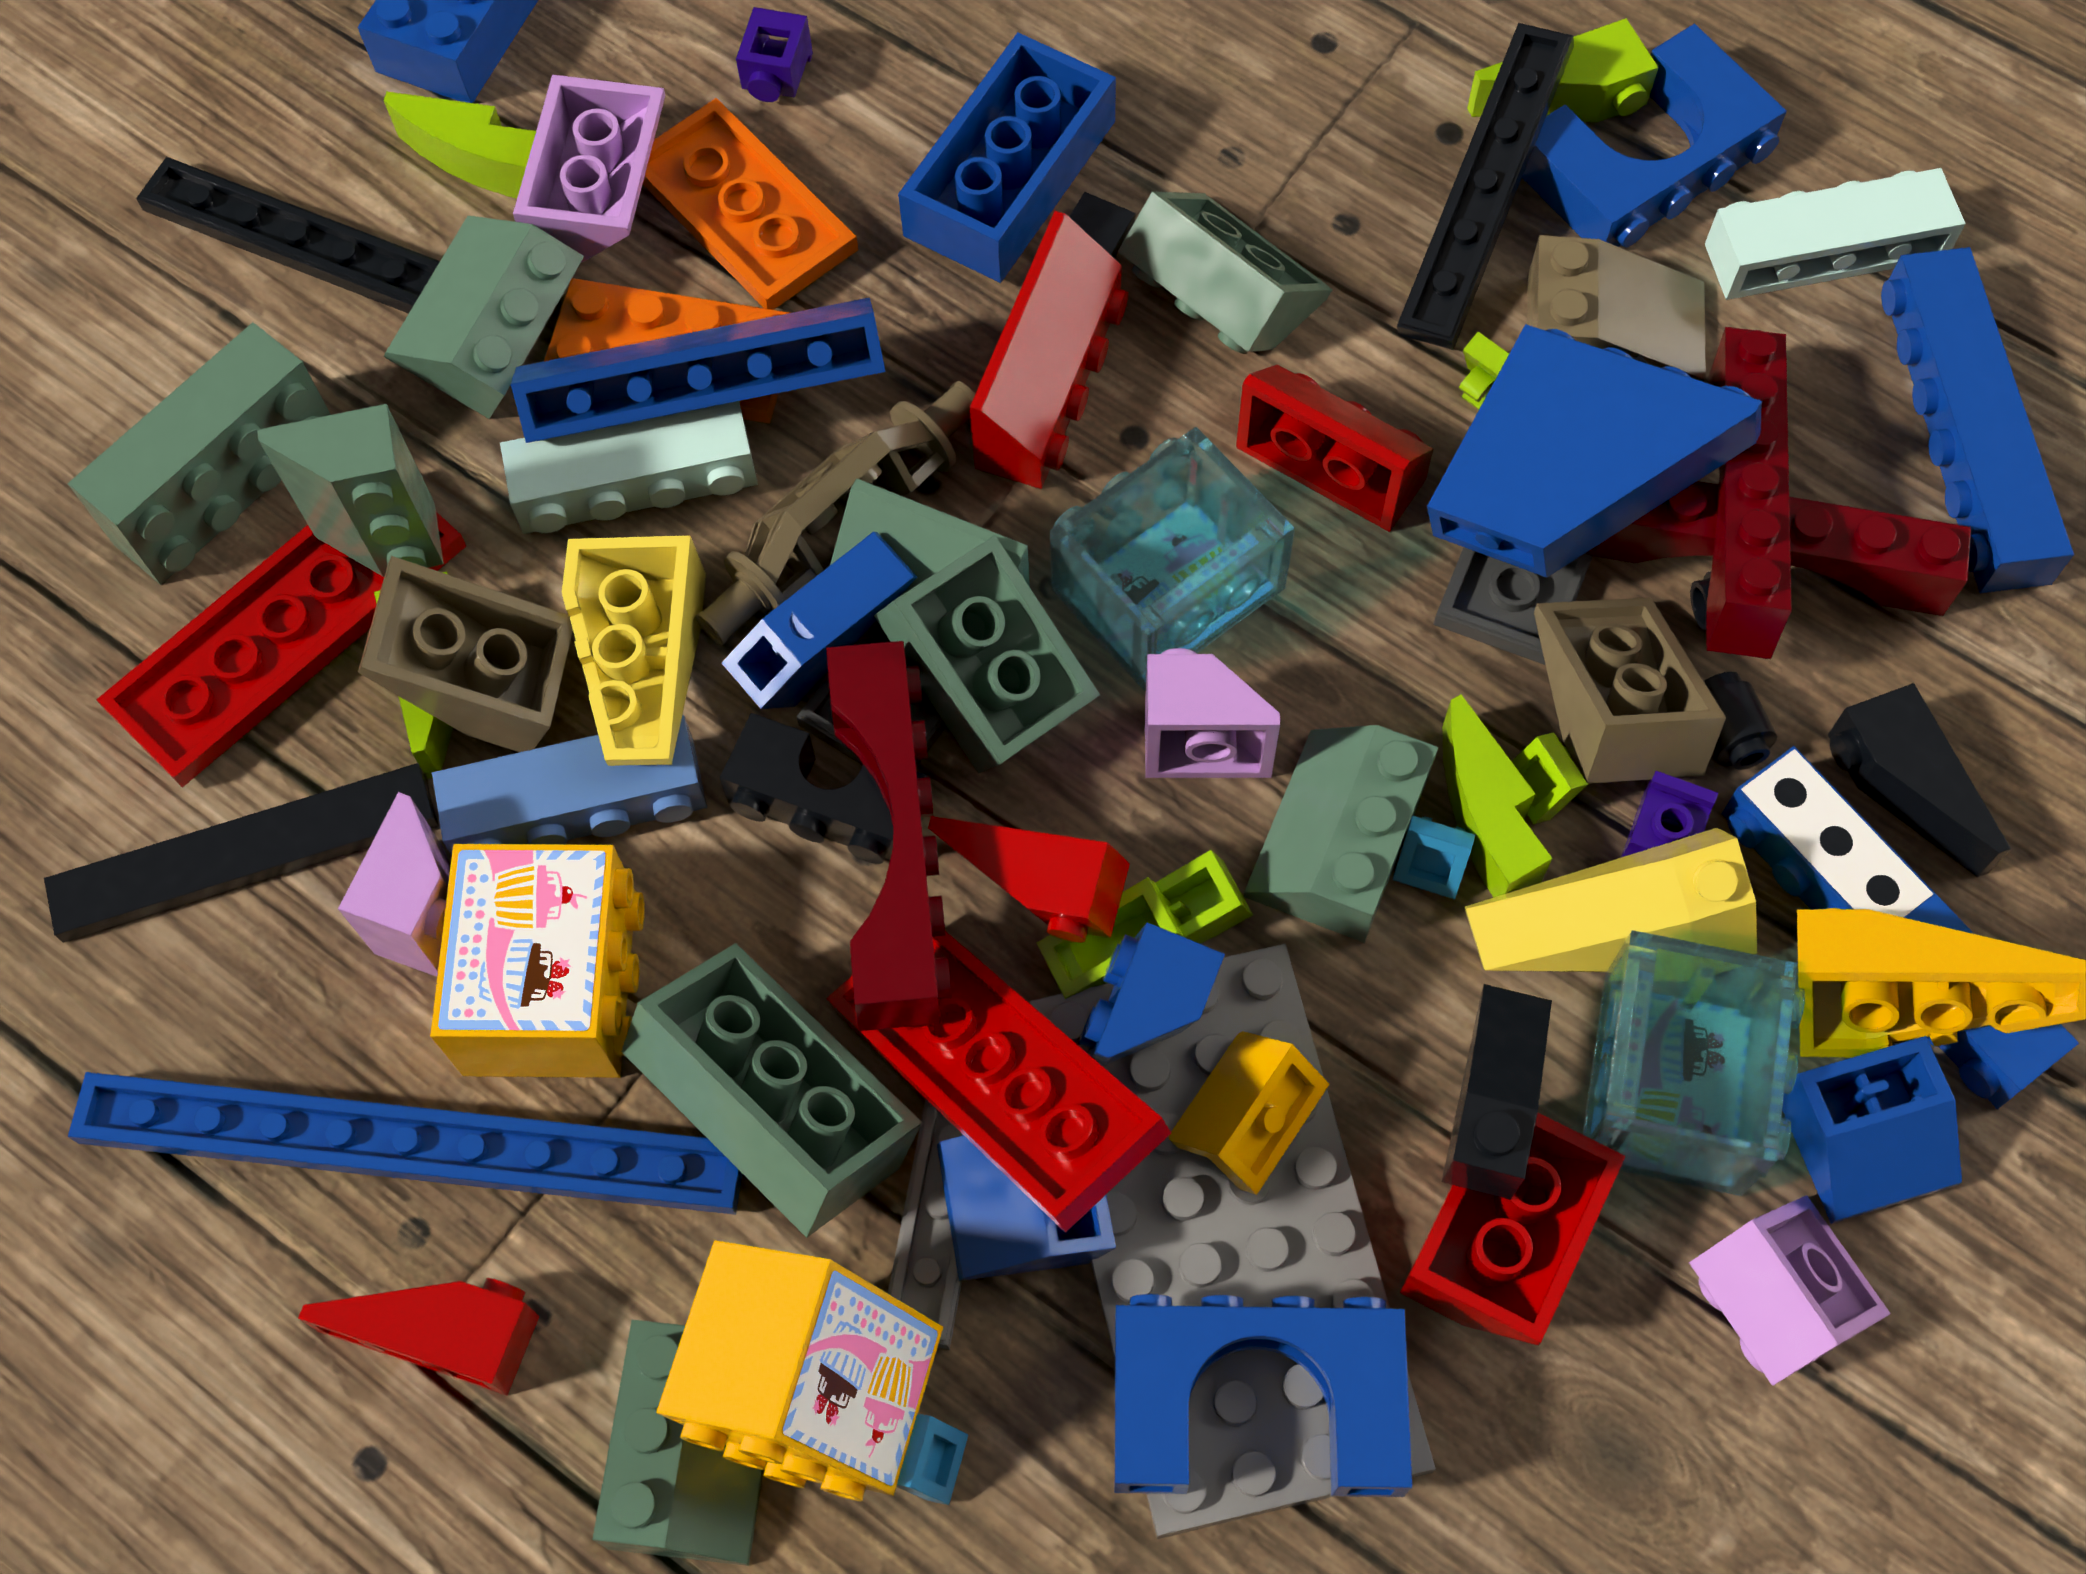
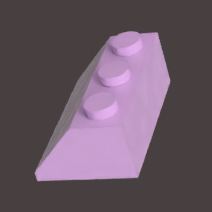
(589, 161)

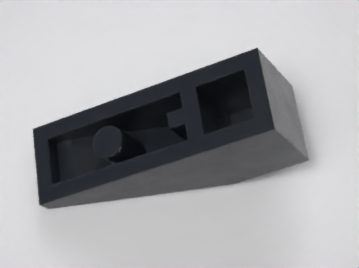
(1912, 772)
(1499, 1093)

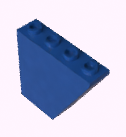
(1581, 449)

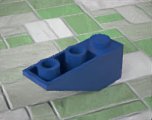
(788, 646)

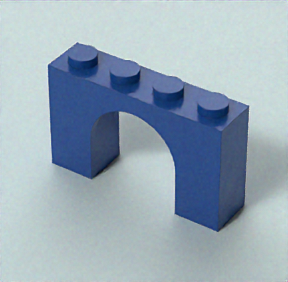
(1620, 196)
(1349, 1351)

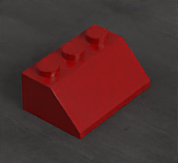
(1331, 445)
(1508, 1260)

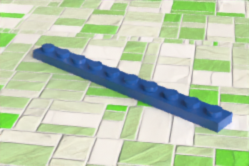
(405, 1142)

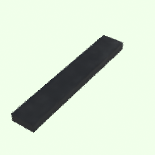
(1485, 186)
(287, 234)
(229, 854)

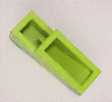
(463, 140)
(1491, 802)
(1191, 902)

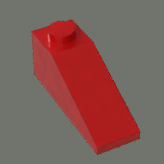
(1058, 878)
(441, 1327)

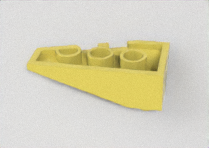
(635, 638)
(1579, 921)

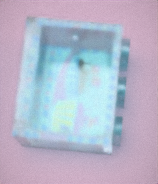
(1170, 554)
(1694, 1062)

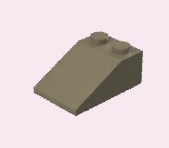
(1618, 302)
(467, 654)
(1626, 691)

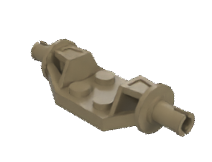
(809, 506)

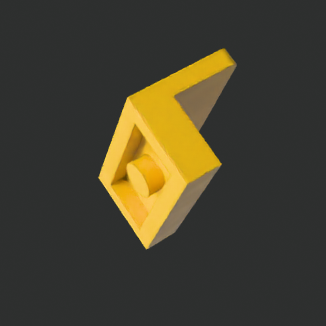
(1250, 1108)

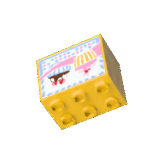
(537, 960)
(800, 1370)

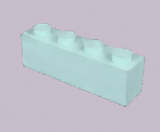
(1831, 232)
(627, 467)

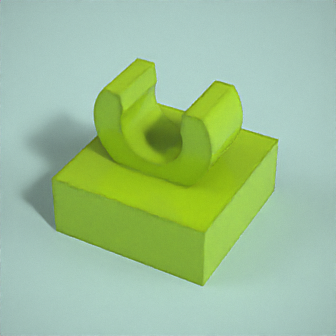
(1485, 362)
(1551, 776)

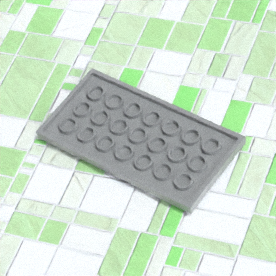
(1193, 1234)

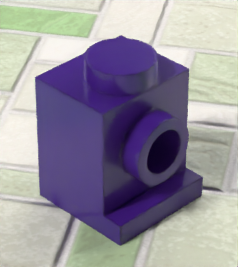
(769, 65)
(1671, 806)

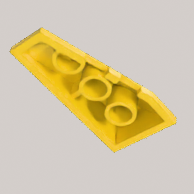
(1901, 979)

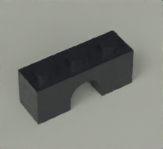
(770, 780)

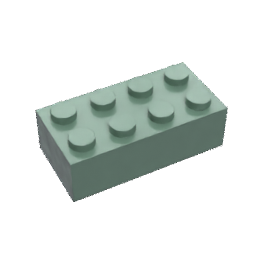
(198, 454)
(770, 1088)

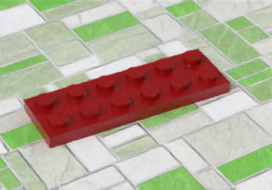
(249, 652)
(1018, 1089)

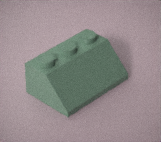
(1221, 270)
(484, 309)
(357, 486)
(917, 533)
(987, 655)
(1342, 826)
(660, 1489)

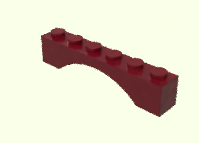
(1752, 541)
(1881, 554)
(893, 949)

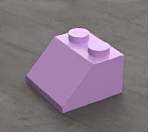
(1205, 720)
(401, 890)
(1787, 1289)

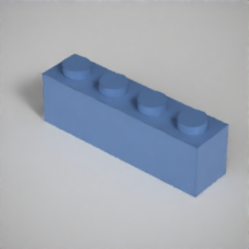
(564, 794)

